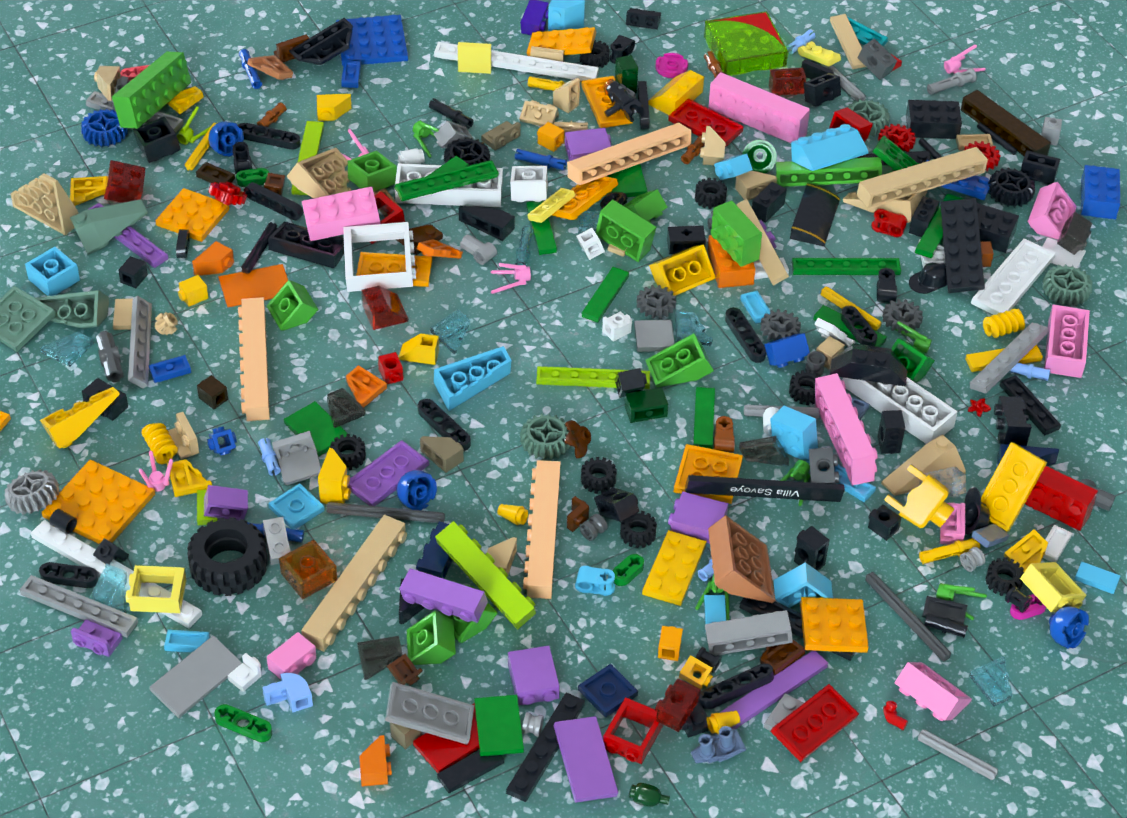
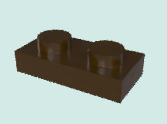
(214, 174)

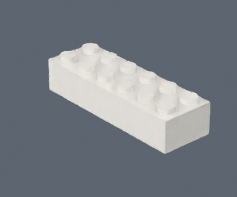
(482, 194)
(922, 412)

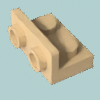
(538, 114)
(184, 437)

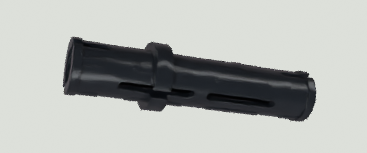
(455, 115)

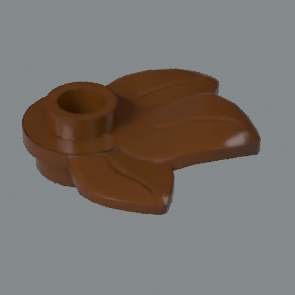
(578, 437)

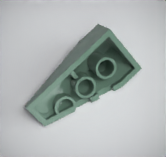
(101, 224)
(78, 309)

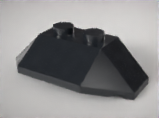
(325, 44)
(869, 364)

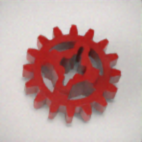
(899, 136)
(988, 152)
(227, 193)

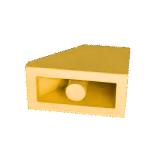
(332, 106)

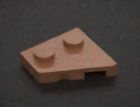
(272, 66)

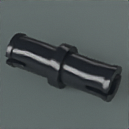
(946, 625)

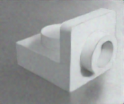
(246, 673)

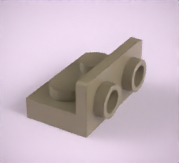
(501, 135)

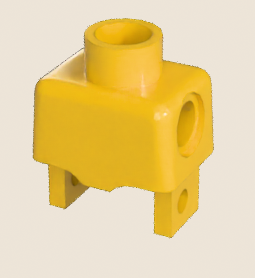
(924, 502)

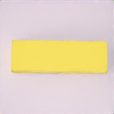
(551, 205)

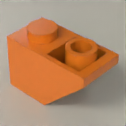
(373, 763)

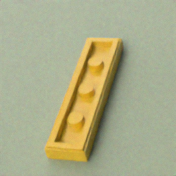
(980, 360)

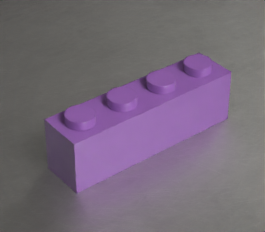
(443, 595)

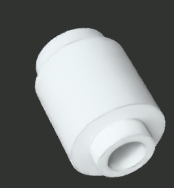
(411, 156)
(769, 412)

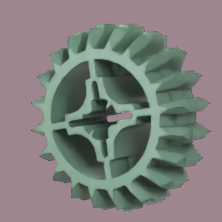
(873, 113)
(1078, 286)
(534, 436)

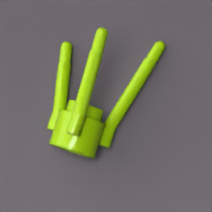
(186, 133)

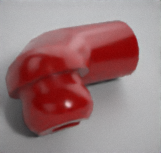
(892, 717)

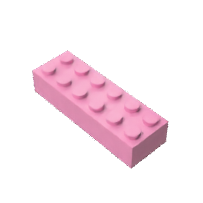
(758, 108)
(845, 429)

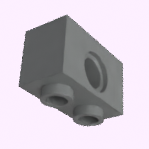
(877, 59)
(820, 459)

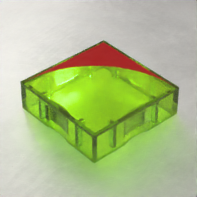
(746, 43)

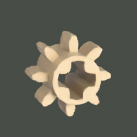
(166, 323)

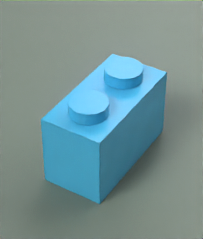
(733, 166)

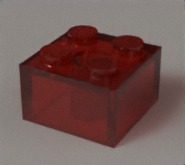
(124, 182)

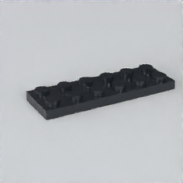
(962, 245)

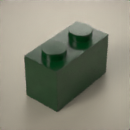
(627, 72)
(646, 405)

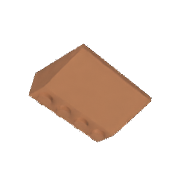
(740, 561)

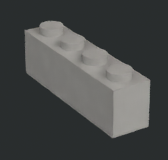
(748, 633)

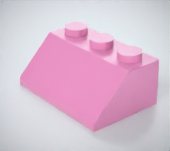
(1051, 211)
(932, 691)

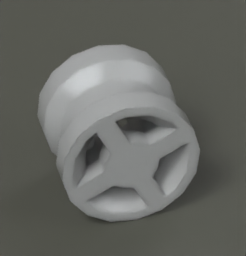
(972, 559)
(532, 724)

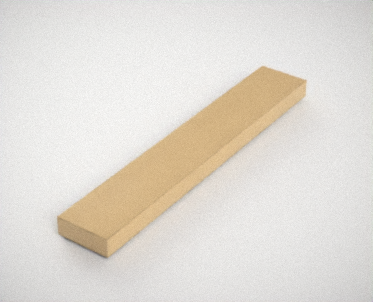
(768, 256)

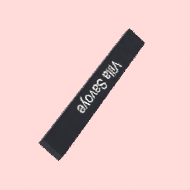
(764, 488)

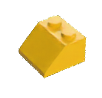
(333, 479)

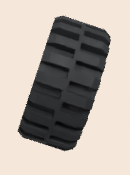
(230, 576)

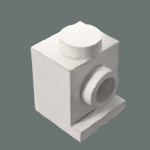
(590, 243)
(617, 325)

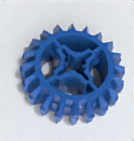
(102, 128)

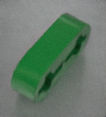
(245, 177)
(630, 572)

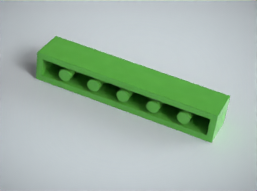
(845, 172)

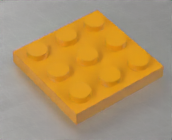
(192, 213)
(707, 462)
(834, 624)

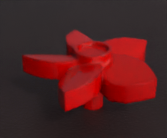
(979, 406)

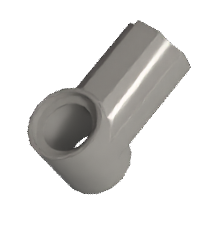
(481, 252)

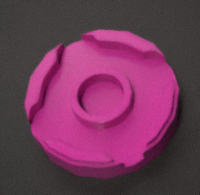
(671, 65)

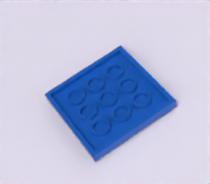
(376, 40)

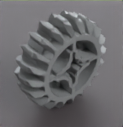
(31, 492)

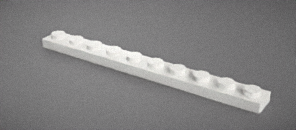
(526, 63)
(83, 555)

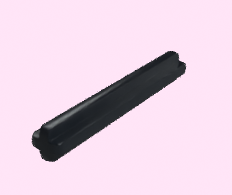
(258, 248)

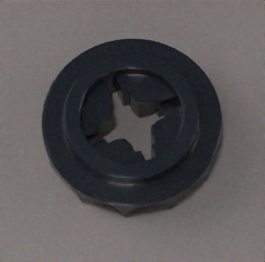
(619, 197)

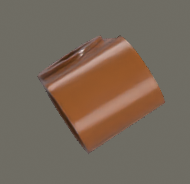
(724, 436)

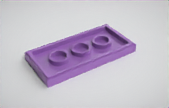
(383, 474)
(585, 759)

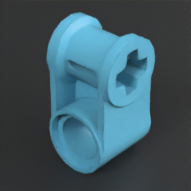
(593, 580)

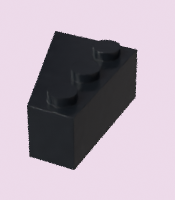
(1012, 421)

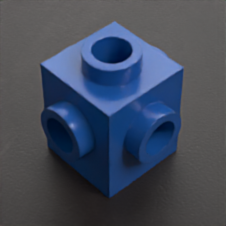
(228, 444)

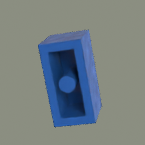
(787, 349)

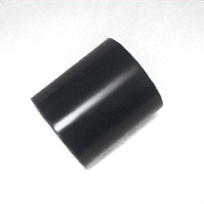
(63, 521)

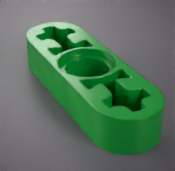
(238, 715)

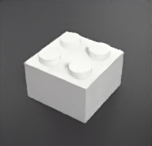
(529, 183)

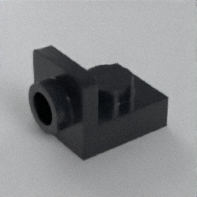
(108, 551)

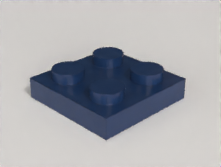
(607, 690)

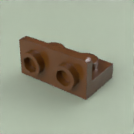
(283, 48)

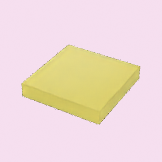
(474, 57)

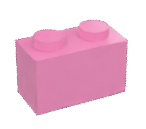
(292, 656)

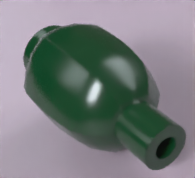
(647, 795)

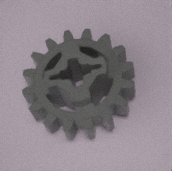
(656, 301)
(903, 312)
(779, 325)

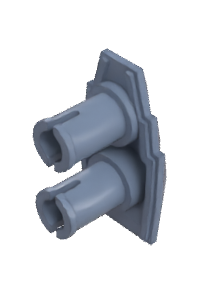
(719, 746)

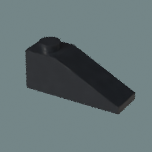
(488, 220)

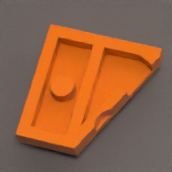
(436, 248)
(364, 385)

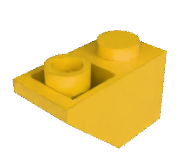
(421, 349)

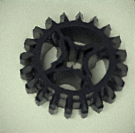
(468, 150)
(1011, 187)

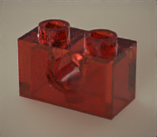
(787, 81)
(677, 705)

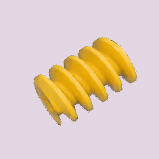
(1004, 323)
(159, 442)

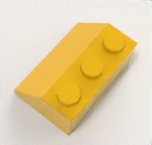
(677, 91)
(683, 270)

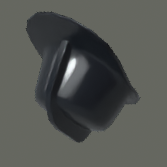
(929, 279)
(976, 512)

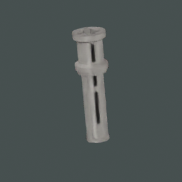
(958, 79)

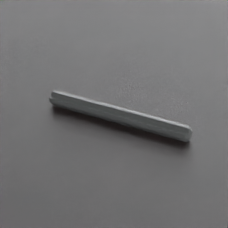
(378, 512)
(908, 616)

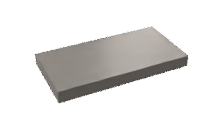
(195, 676)
(429, 713)

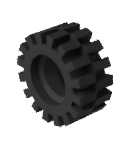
(600, 59)
(710, 186)
(800, 393)
(350, 443)
(598, 466)
(638, 538)
(1004, 567)

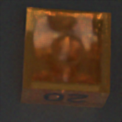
(308, 569)

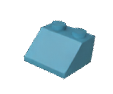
(566, 14)

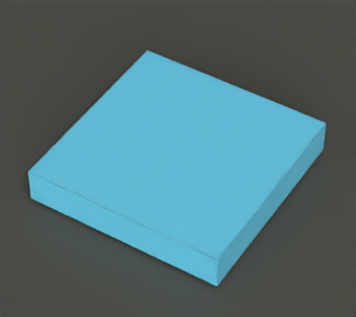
(296, 506)

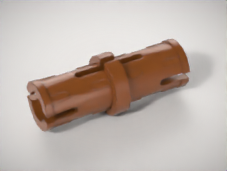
(713, 64)
(271, 116)
(687, 157)

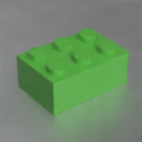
(625, 229)
(736, 233)

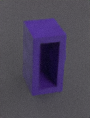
(534, 17)

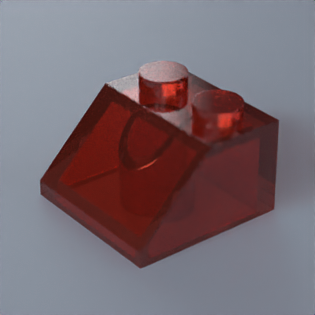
(383, 307)

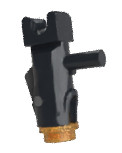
(623, 100)

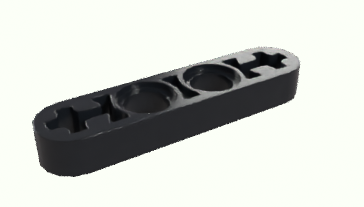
(643, 99)
(288, 139)
(271, 200)
(749, 333)
(441, 426)
(758, 675)

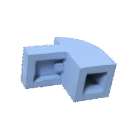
(290, 688)

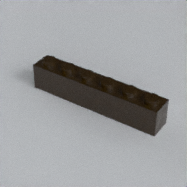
(1004, 124)

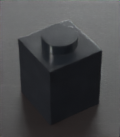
(133, 272)

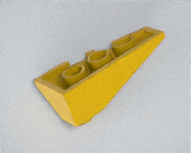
(68, 425)

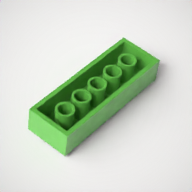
(151, 89)

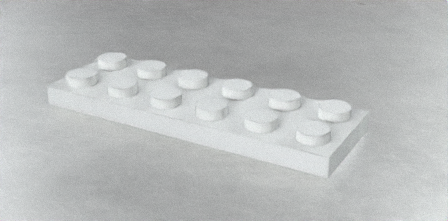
(1013, 277)

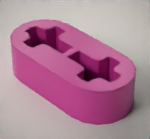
(1033, 610)

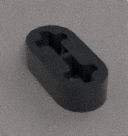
(182, 243)

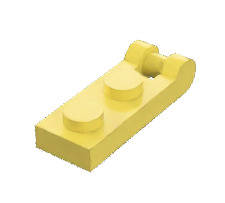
(819, 54)

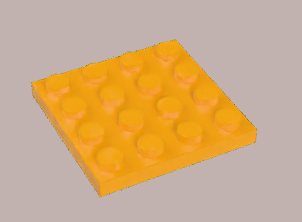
(101, 501)

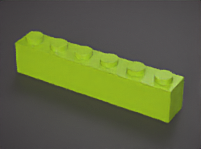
(486, 575)

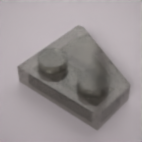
(765, 451)
(378, 654)

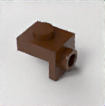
(275, 183)
(579, 514)
(404, 670)

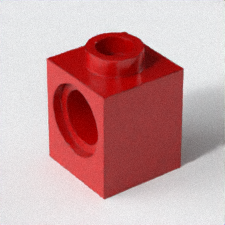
(390, 368)

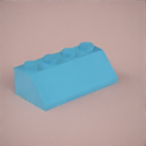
(828, 147)

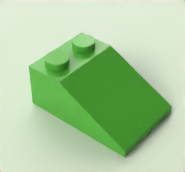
(680, 363)

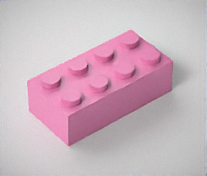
(331, 213)
(1067, 341)

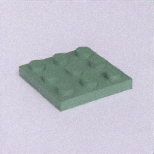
(21, 318)

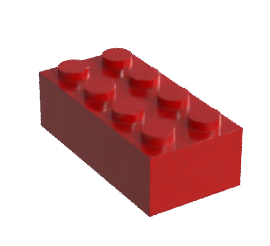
(1062, 498)

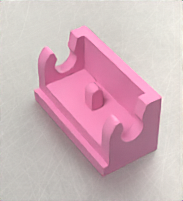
(954, 526)

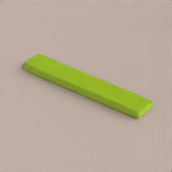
(309, 146)
(580, 377)

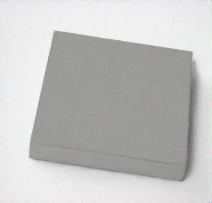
(653, 335)

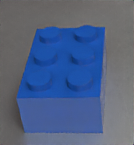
(1100, 192)

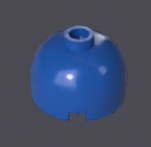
(224, 136)
(416, 489)
(1067, 626)

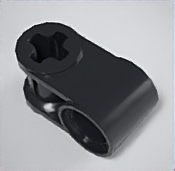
(621, 47)
(241, 156)
(886, 286)

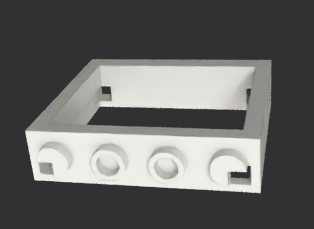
(379, 232)

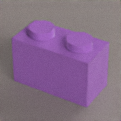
(225, 502)

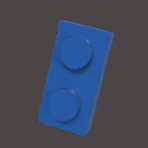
(351, 74)
(169, 369)

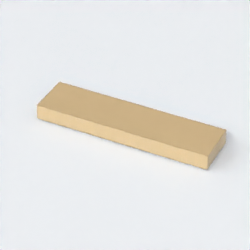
(847, 39)

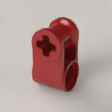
(890, 224)

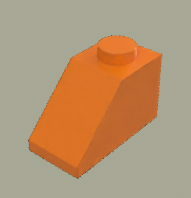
(213, 260)

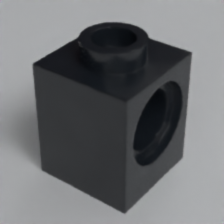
(884, 522)

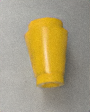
(514, 514)
(722, 719)

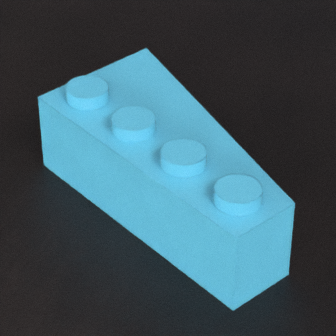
(471, 376)

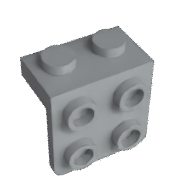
(297, 458)

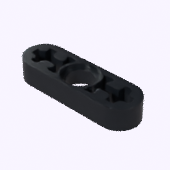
(858, 319)
(61, 569)

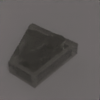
(343, 407)

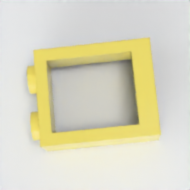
(156, 574)
(1052, 586)

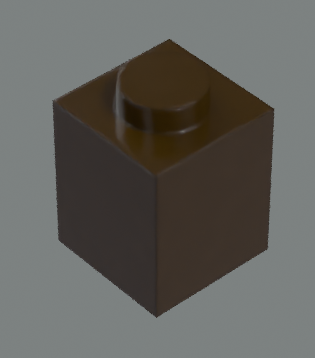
(212, 392)

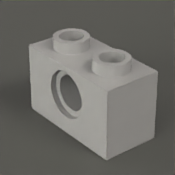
(276, 539)

